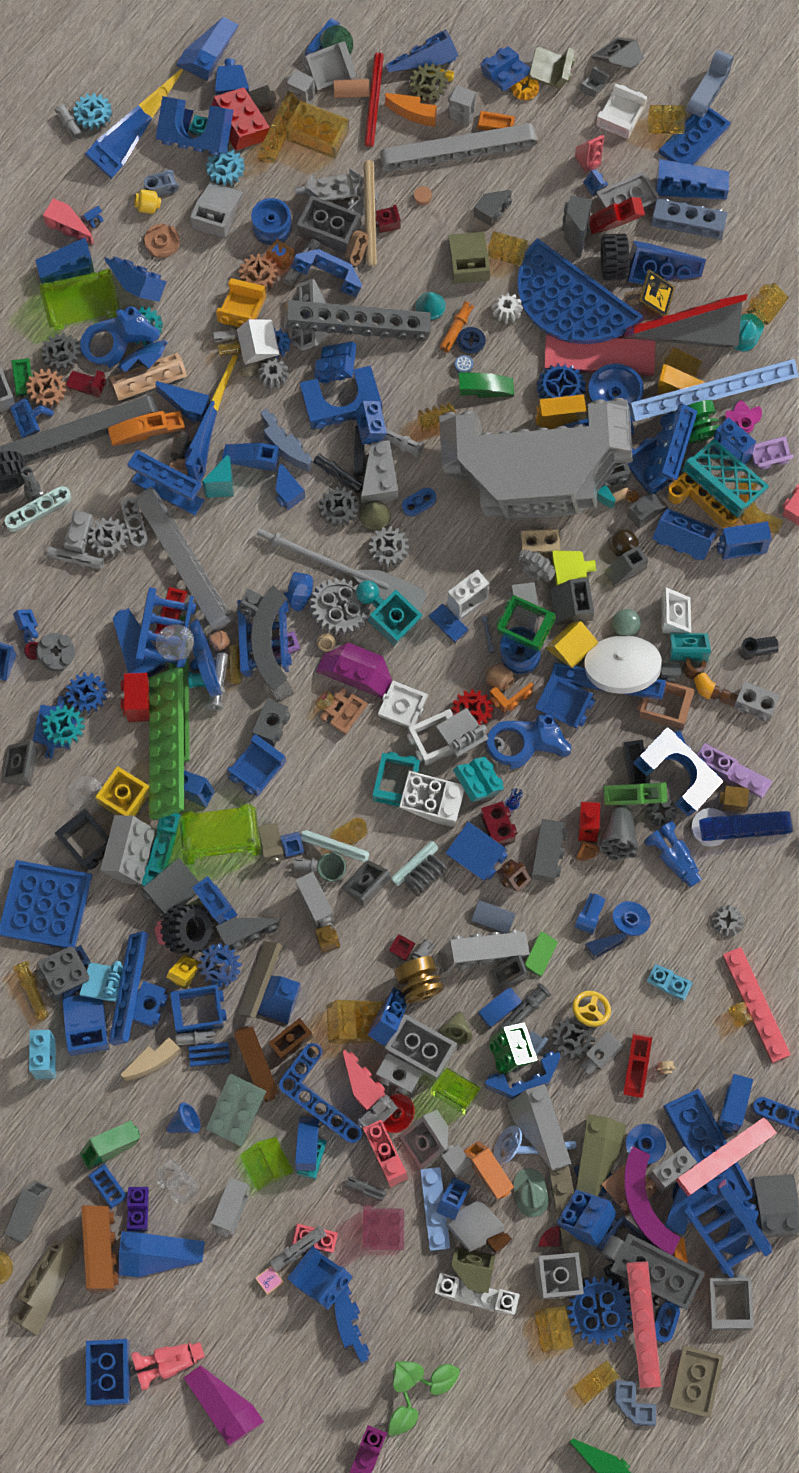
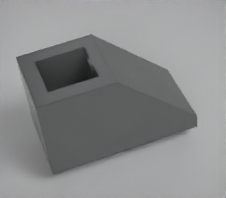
(492, 205)
(627, 566)

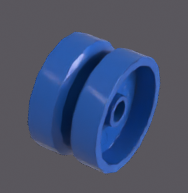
(271, 221)

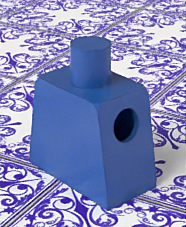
(230, 77)
(197, 789)

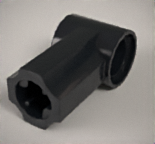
(760, 647)

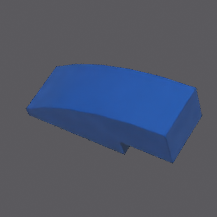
(307, 1144)

